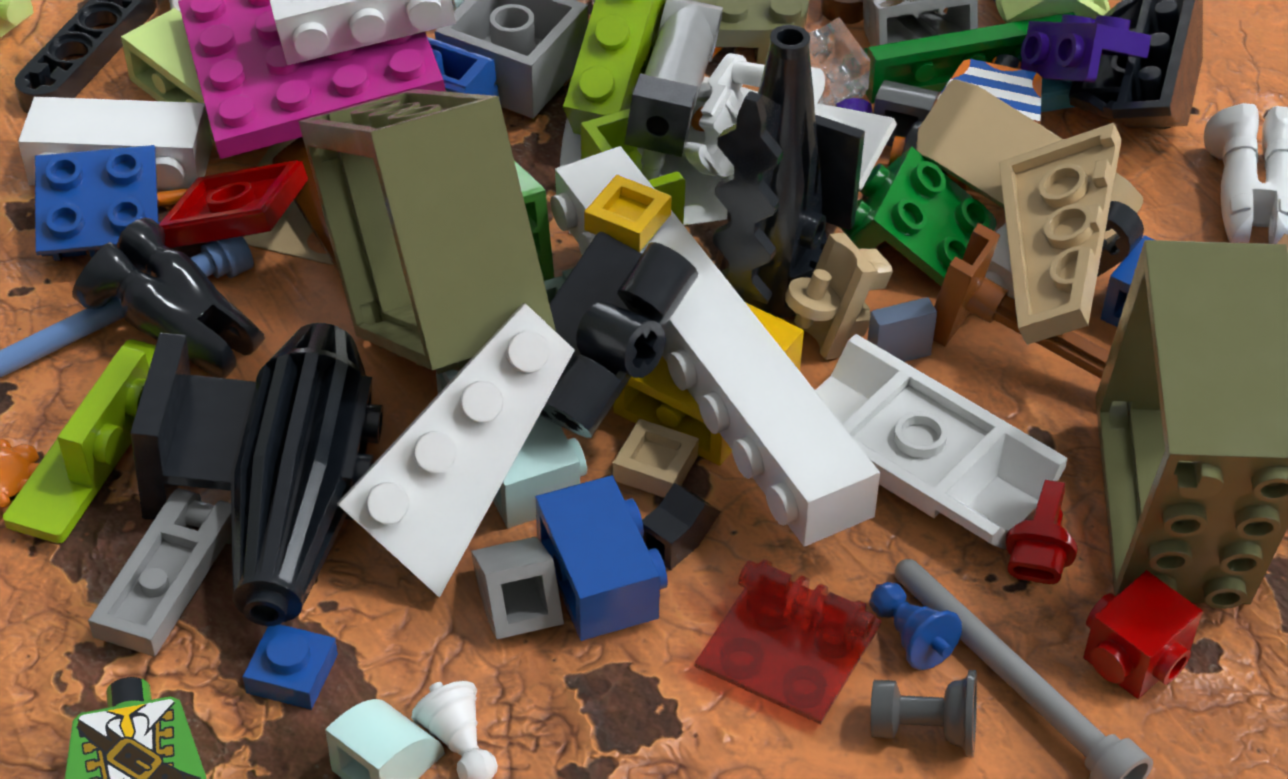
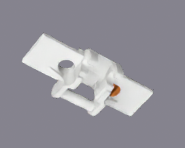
(721, 101)

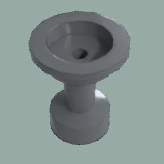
(954, 712)

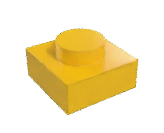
(628, 212)

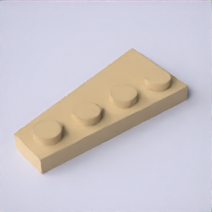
(1057, 228)

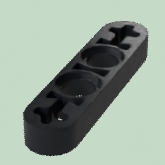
(52, 77)

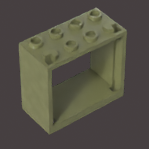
(426, 222)
(1198, 419)

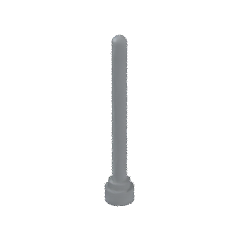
(1105, 755)

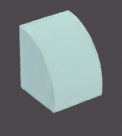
(379, 744)

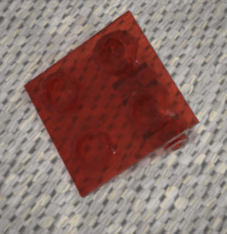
(789, 641)

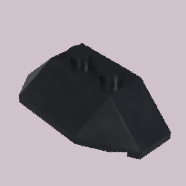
(1151, 89)

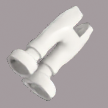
(1244, 199)

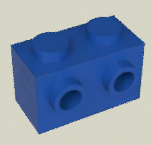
(600, 557)

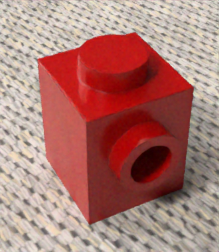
(1141, 635)

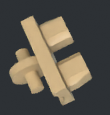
(833, 299)

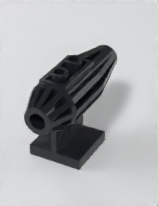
(275, 443)

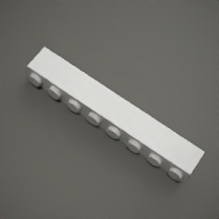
(742, 378)

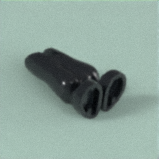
(171, 300)

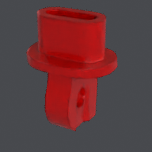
(1041, 545)

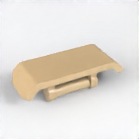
(975, 131)

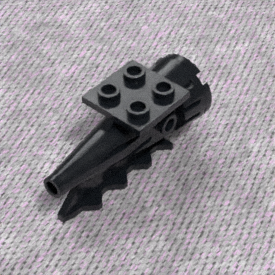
(786, 179)

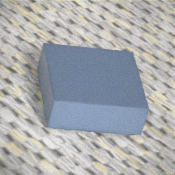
(904, 329)

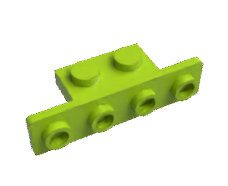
(84, 450)

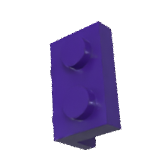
(1074, 46)

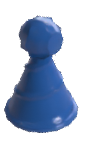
(924, 632)

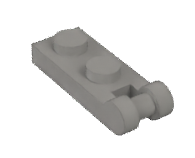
(163, 573)

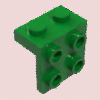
(917, 214)

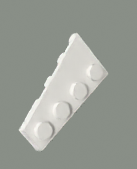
(451, 460)

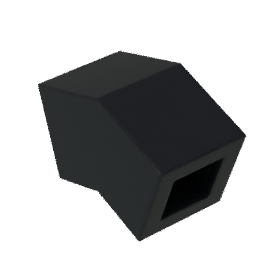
(678, 524)

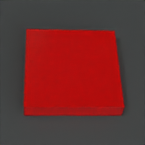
(233, 204)

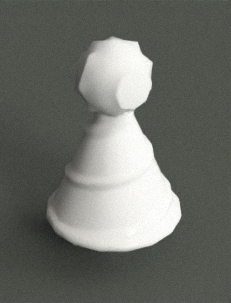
(451, 717)

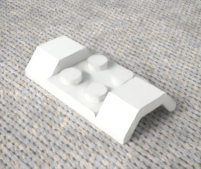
(938, 444)

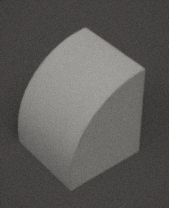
(518, 587)

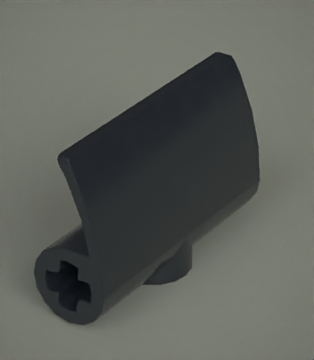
(615, 321)

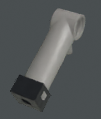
(669, 88)

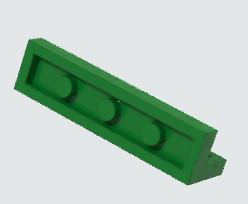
(934, 59)

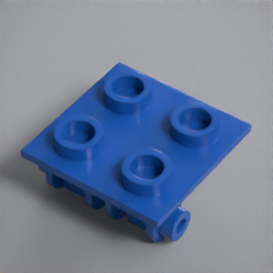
(92, 198)

